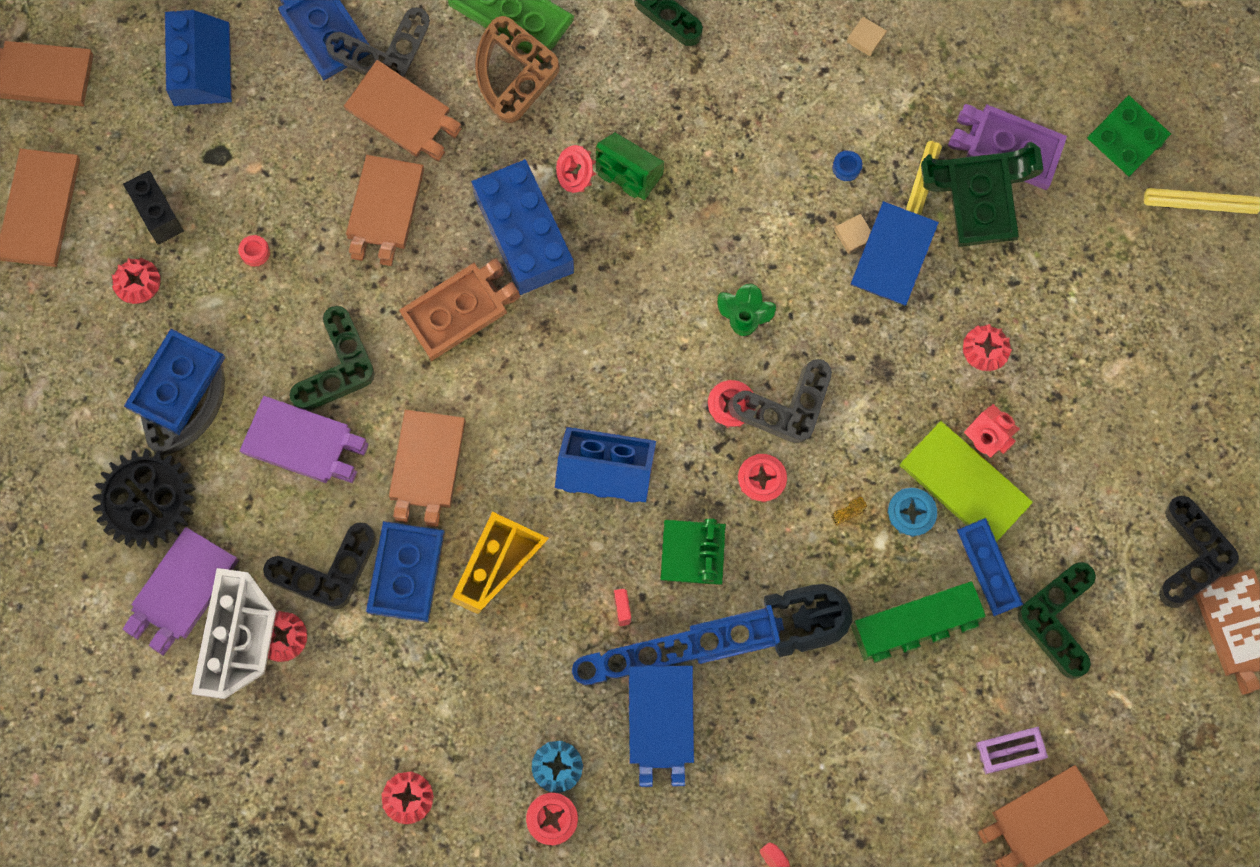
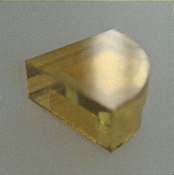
(855, 508)

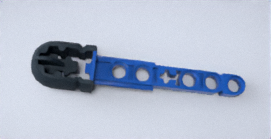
(762, 628)

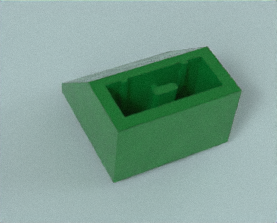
(628, 165)

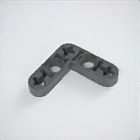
(392, 56)
(787, 416)

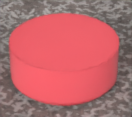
(254, 250)
(774, 856)

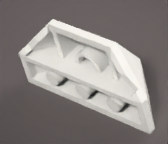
(234, 636)

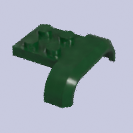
(983, 191)

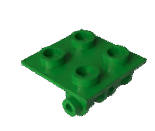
(1129, 136)
(693, 551)

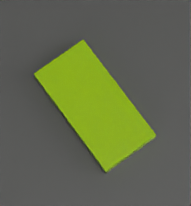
(965, 481)

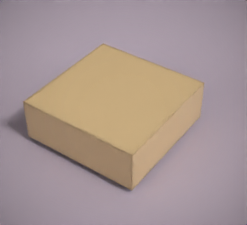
(866, 36)
(853, 233)

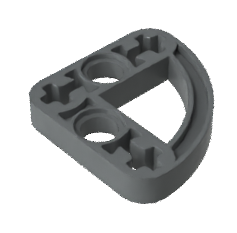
(195, 427)

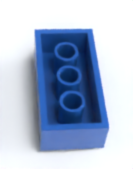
(523, 227)

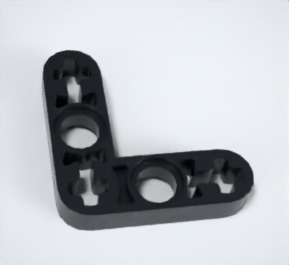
(1206, 561)
(334, 578)

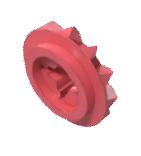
(568, 162)
(136, 293)
(976, 355)
(717, 405)
(772, 468)
(296, 637)
(416, 810)
(536, 816)

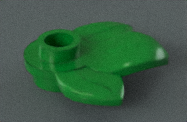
(745, 305)

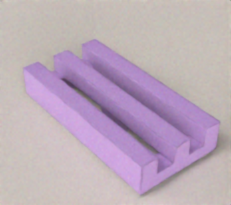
(986, 757)

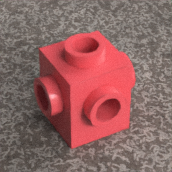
(992, 431)

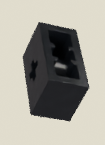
(153, 207)

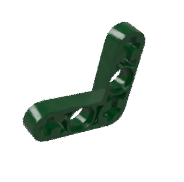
(652, 10)
(348, 364)
(1047, 613)

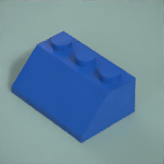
(197, 58)
(605, 464)

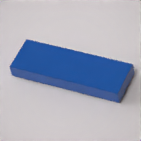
(989, 567)

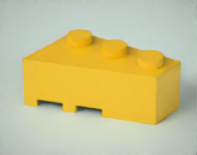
(495, 561)

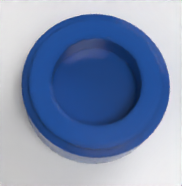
(847, 165)

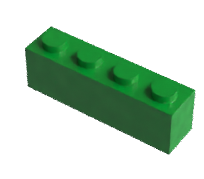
(918, 621)

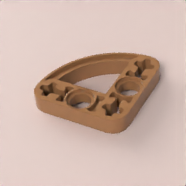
(532, 71)

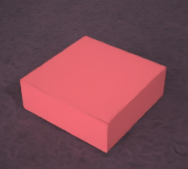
(622, 607)

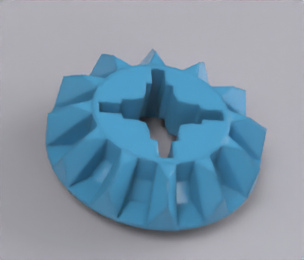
(922, 502)
(567, 778)

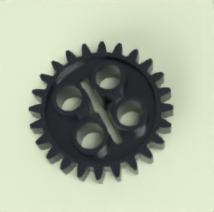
(123, 518)

